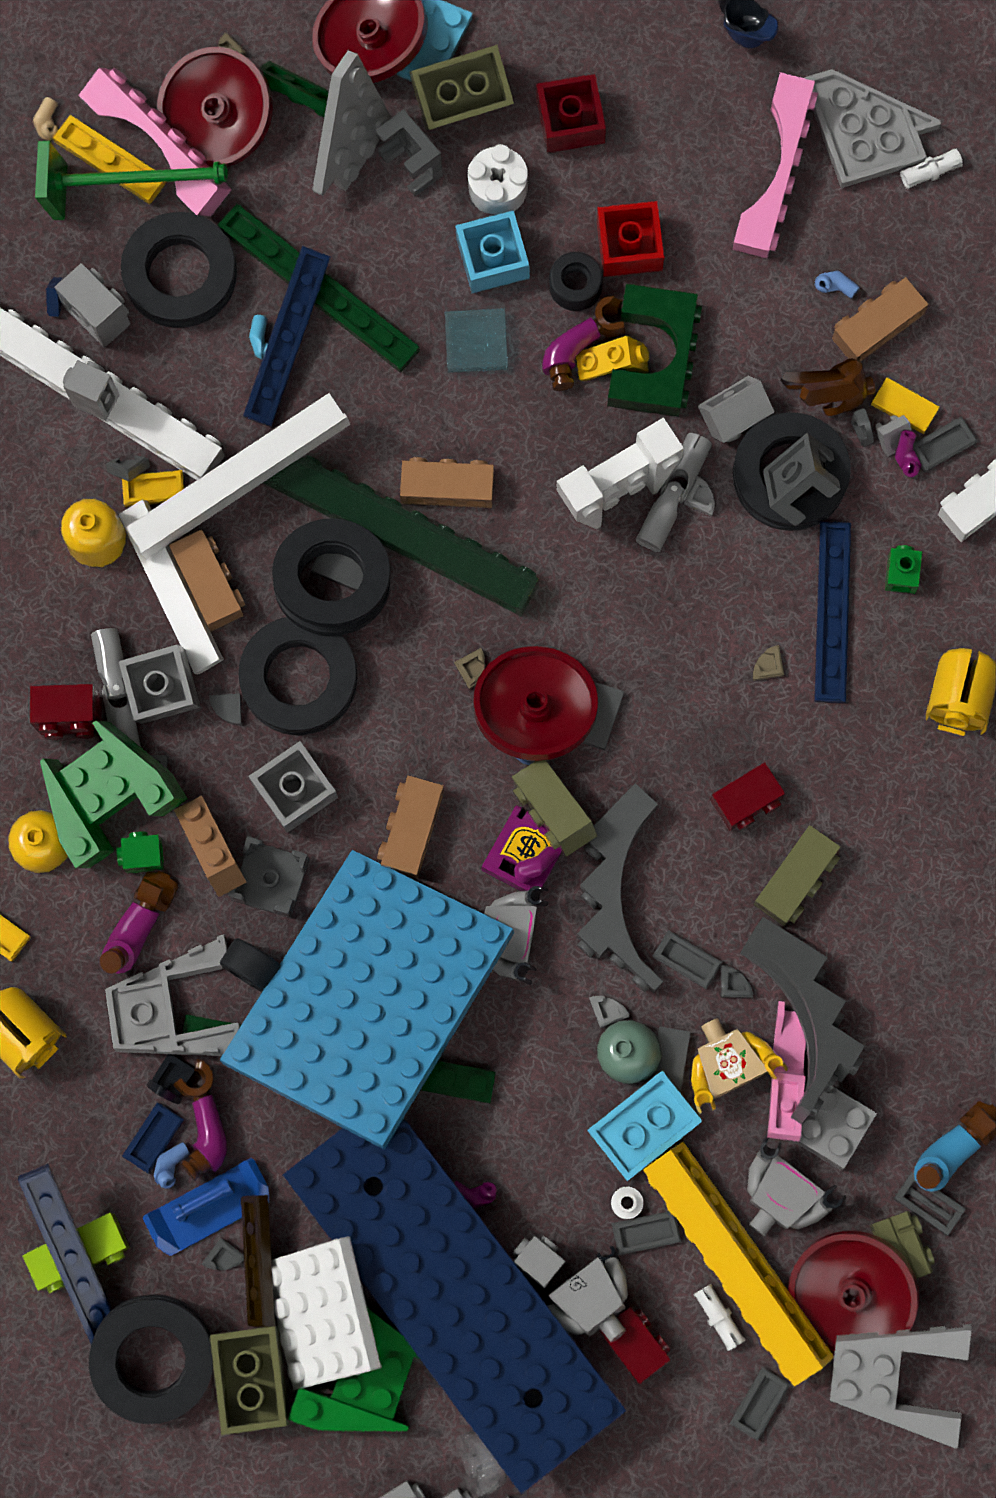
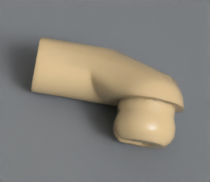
(43, 121)

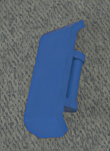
(204, 1208)

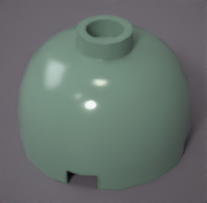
(629, 1052)

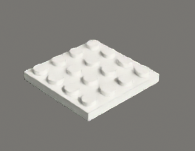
(322, 1314)

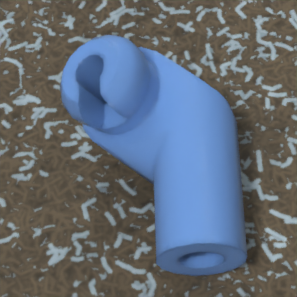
(834, 282)
(166, 1165)

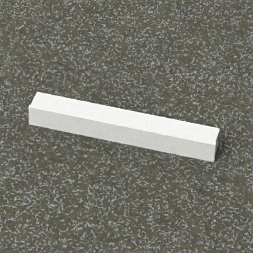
(237, 476)

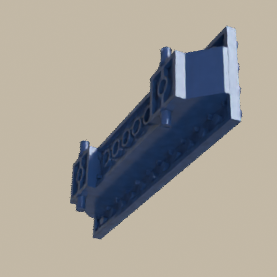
(457, 1300)

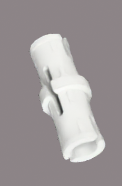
(931, 168)
(719, 1317)

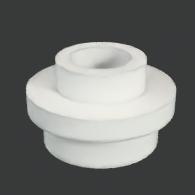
(637, 1202)

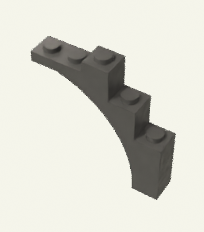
(603, 886)
(798, 974)

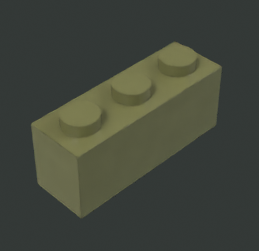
(553, 807)
(798, 876)

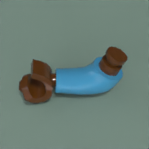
(955, 1147)

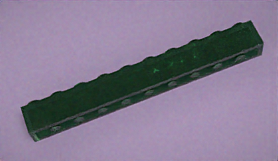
(408, 533)

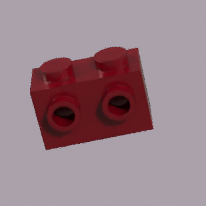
(747, 797)
(637, 1347)

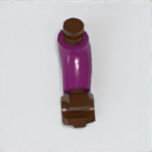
(561, 353)
(135, 925)
(211, 1139)

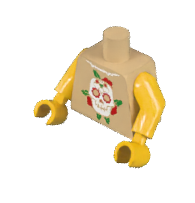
(729, 1063)

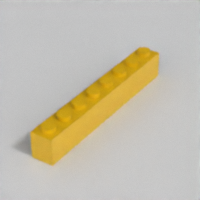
(738, 1264)

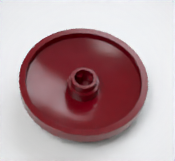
(379, 31)
(217, 103)
(535, 703)
(854, 1286)

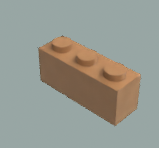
(879, 320)
(447, 483)
(208, 579)
(411, 826)
(210, 846)

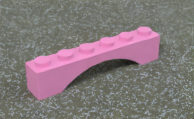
(113, 97)
(758, 223)

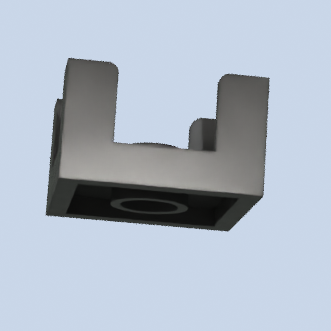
(422, 152)
(797, 472)
(271, 878)

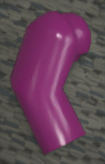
(906, 455)
(534, 866)
(479, 1195)

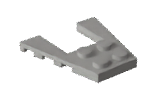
(144, 1012)
(868, 1377)

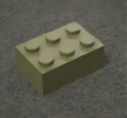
(461, 87)
(249, 1380)

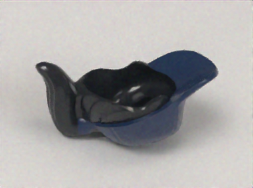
(748, 22)

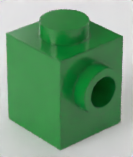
(903, 569)
(141, 853)

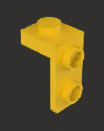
(616, 354)

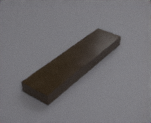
(257, 1260)

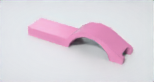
(790, 1084)

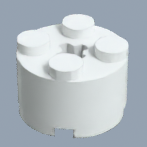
(485, 175)

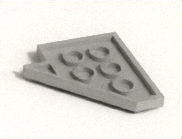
(349, 125)
(867, 129)

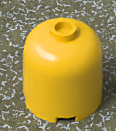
(93, 532)

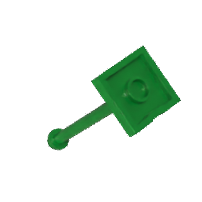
(53, 178)

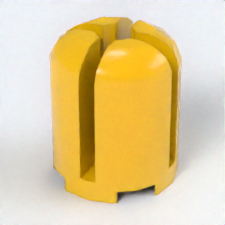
(948, 687)
(33, 1024)

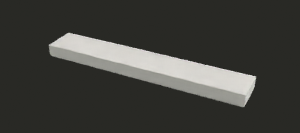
(176, 599)

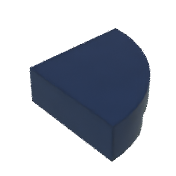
(52, 298)

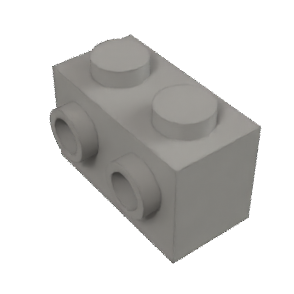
(91, 389)
(736, 409)
(538, 1259)

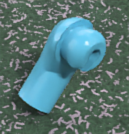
(257, 335)

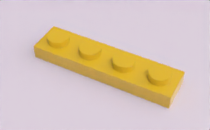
(104, 156)

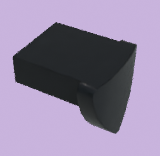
(168, 1073)

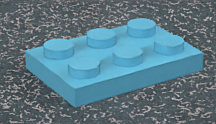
(444, 33)
(644, 1125)

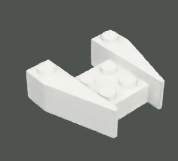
(645, 462)

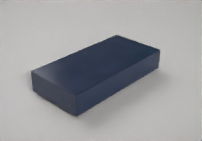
(153, 1138)

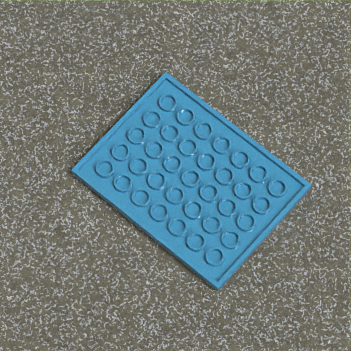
(367, 998)

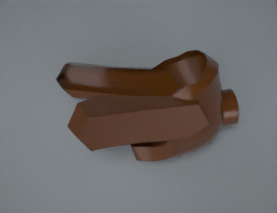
(819, 390)

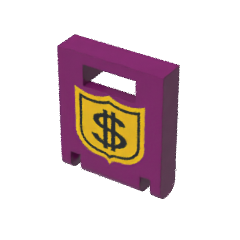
(516, 842)

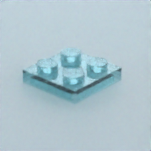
(476, 340)

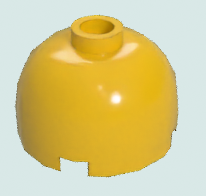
(36, 842)

